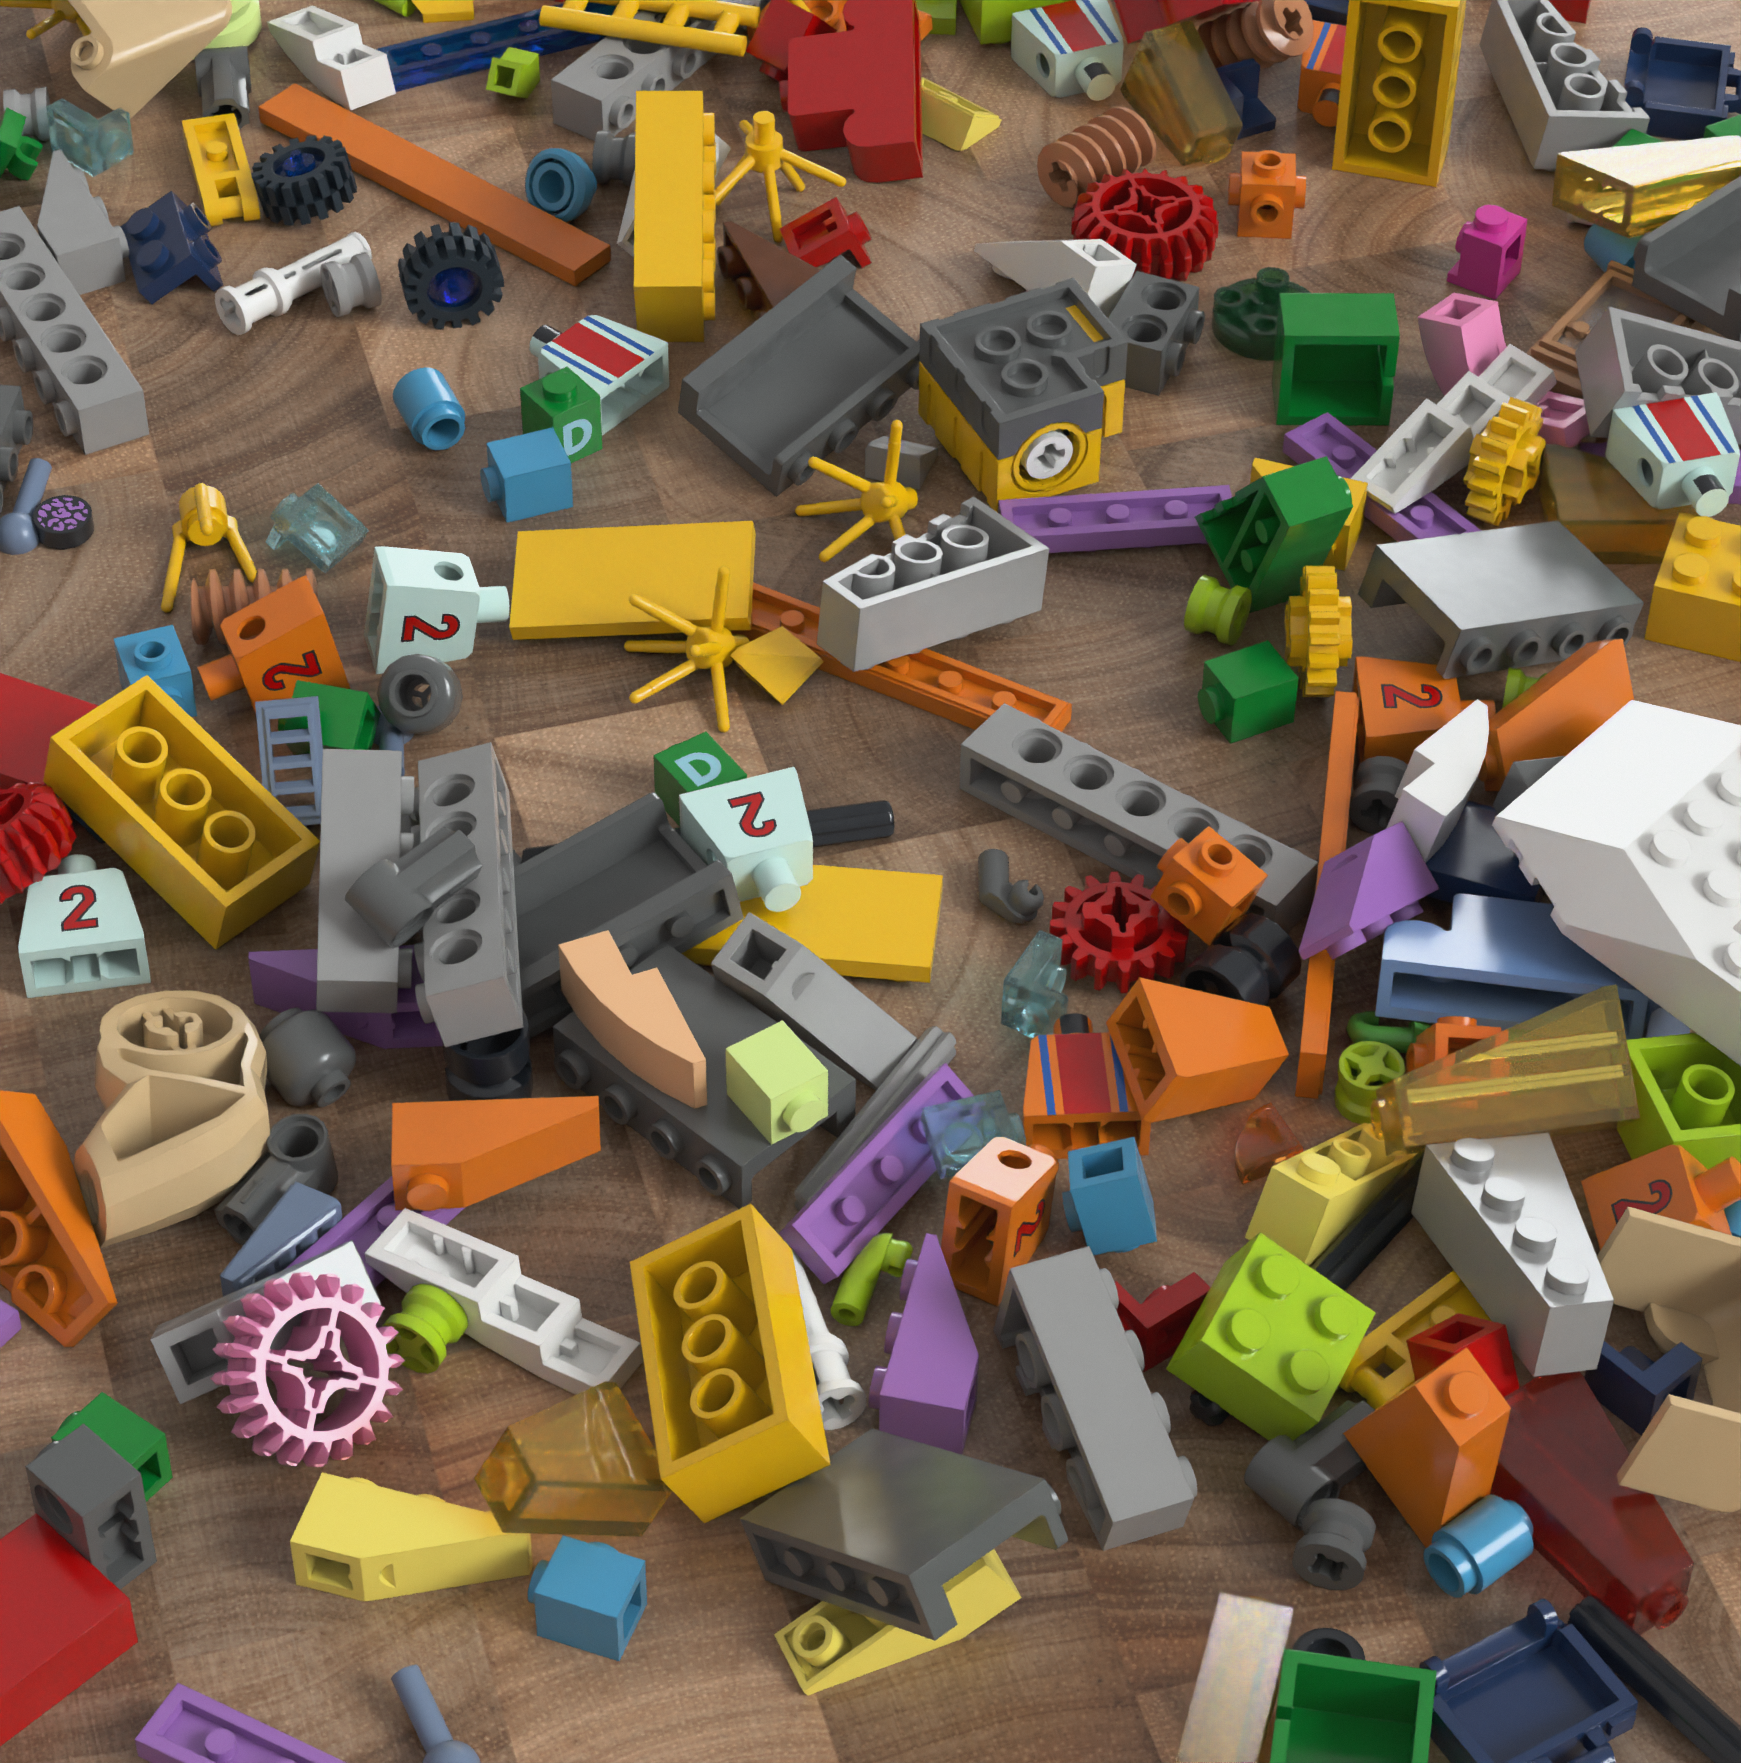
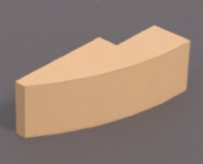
(633, 1017)

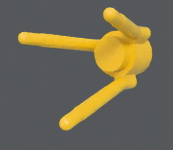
(204, 523)

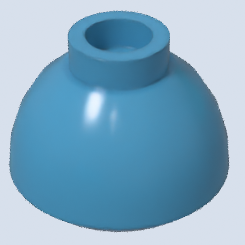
(560, 183)

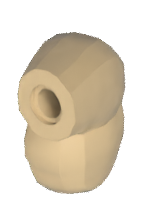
(179, 1115)

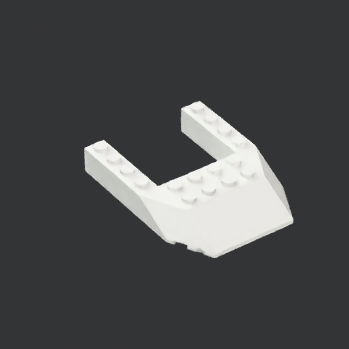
(1646, 858)

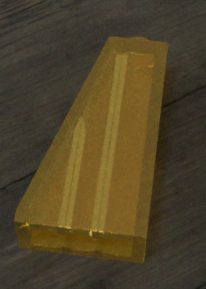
(1643, 184)
(1541, 1076)
(1237, 1683)

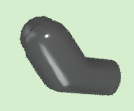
(1000, 895)

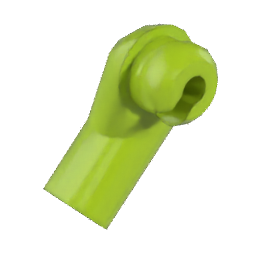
(862, 1275)

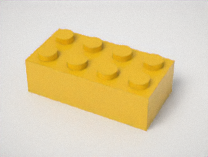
(1398, 88)
(674, 215)
(1699, 589)
(181, 811)
(728, 1364)

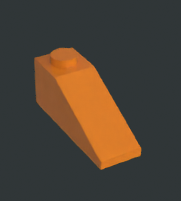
(478, 1148)

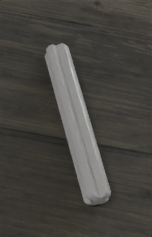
(927, 1054)

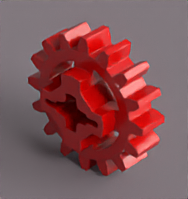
(1117, 932)

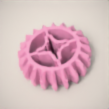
(326, 1316)

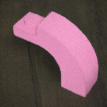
(1467, 336)

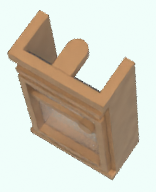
(1612, 289)

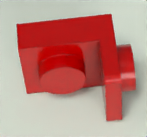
(826, 234)
(1162, 1317)

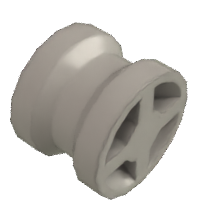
(33, 107)
(350, 284)

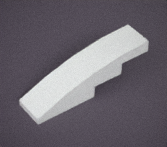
(1438, 437)
(503, 1307)

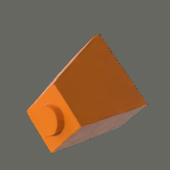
(1558, 710)
(1192, 1049)
(1436, 1443)

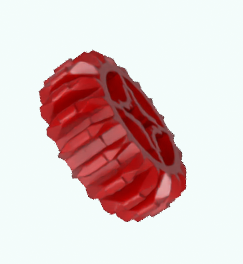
(1151, 221)
(33, 835)

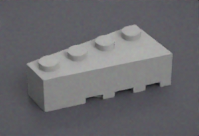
(1552, 83)
(1648, 361)
(932, 588)
(359, 828)
(1518, 1246)
(1095, 1397)

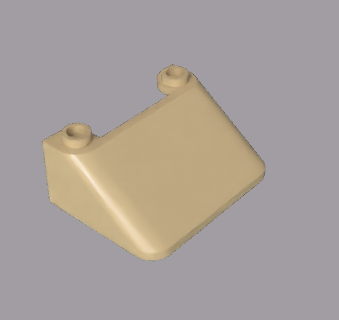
(141, 45)

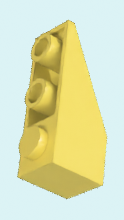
(1323, 1191)
(395, 1543)
(840, 1645)

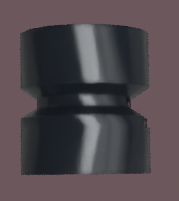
(1246, 963)
(490, 1067)

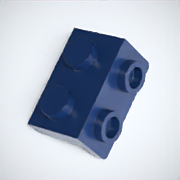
(170, 246)

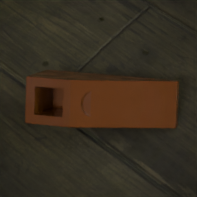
(759, 269)

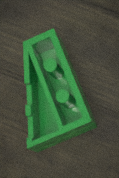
(1277, 529)

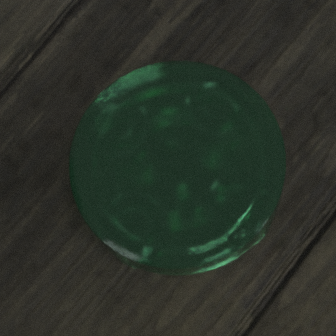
(1248, 313)

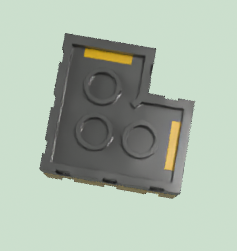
(1024, 390)

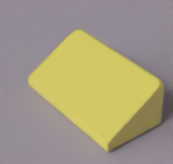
(953, 118)

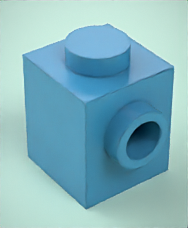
(528, 475)
(162, 659)
(1110, 1197)
(589, 1597)

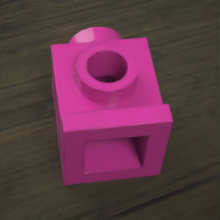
(1489, 251)

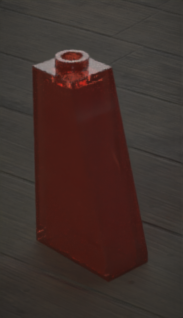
(1599, 1535)

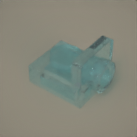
(89, 141)
(316, 527)
(1034, 988)
(965, 1127)

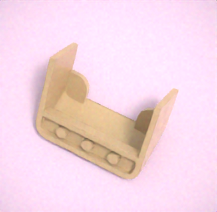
(1690, 1295)

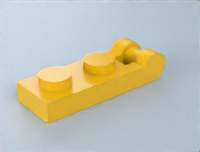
(220, 168)
(1389, 1342)

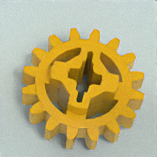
(1504, 461)
(1318, 631)

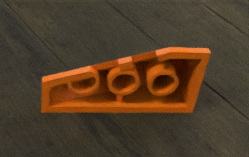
(45, 1229)

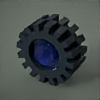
(304, 180)
(450, 276)

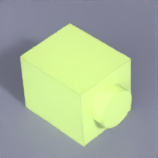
(777, 1082)

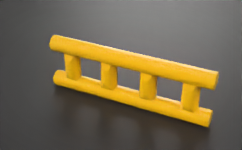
(669, 32)

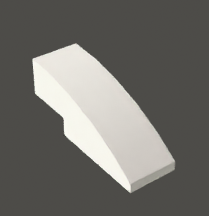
(334, 57)
(1442, 779)

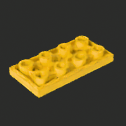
(583, 578)
(855, 922)

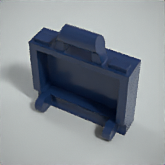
(1681, 84)
(1478, 861)
(1529, 1697)

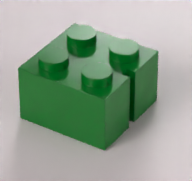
(1335, 357)
(1351, 1711)

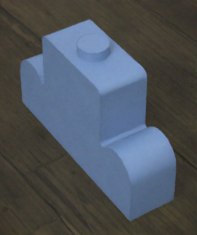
(1493, 965)

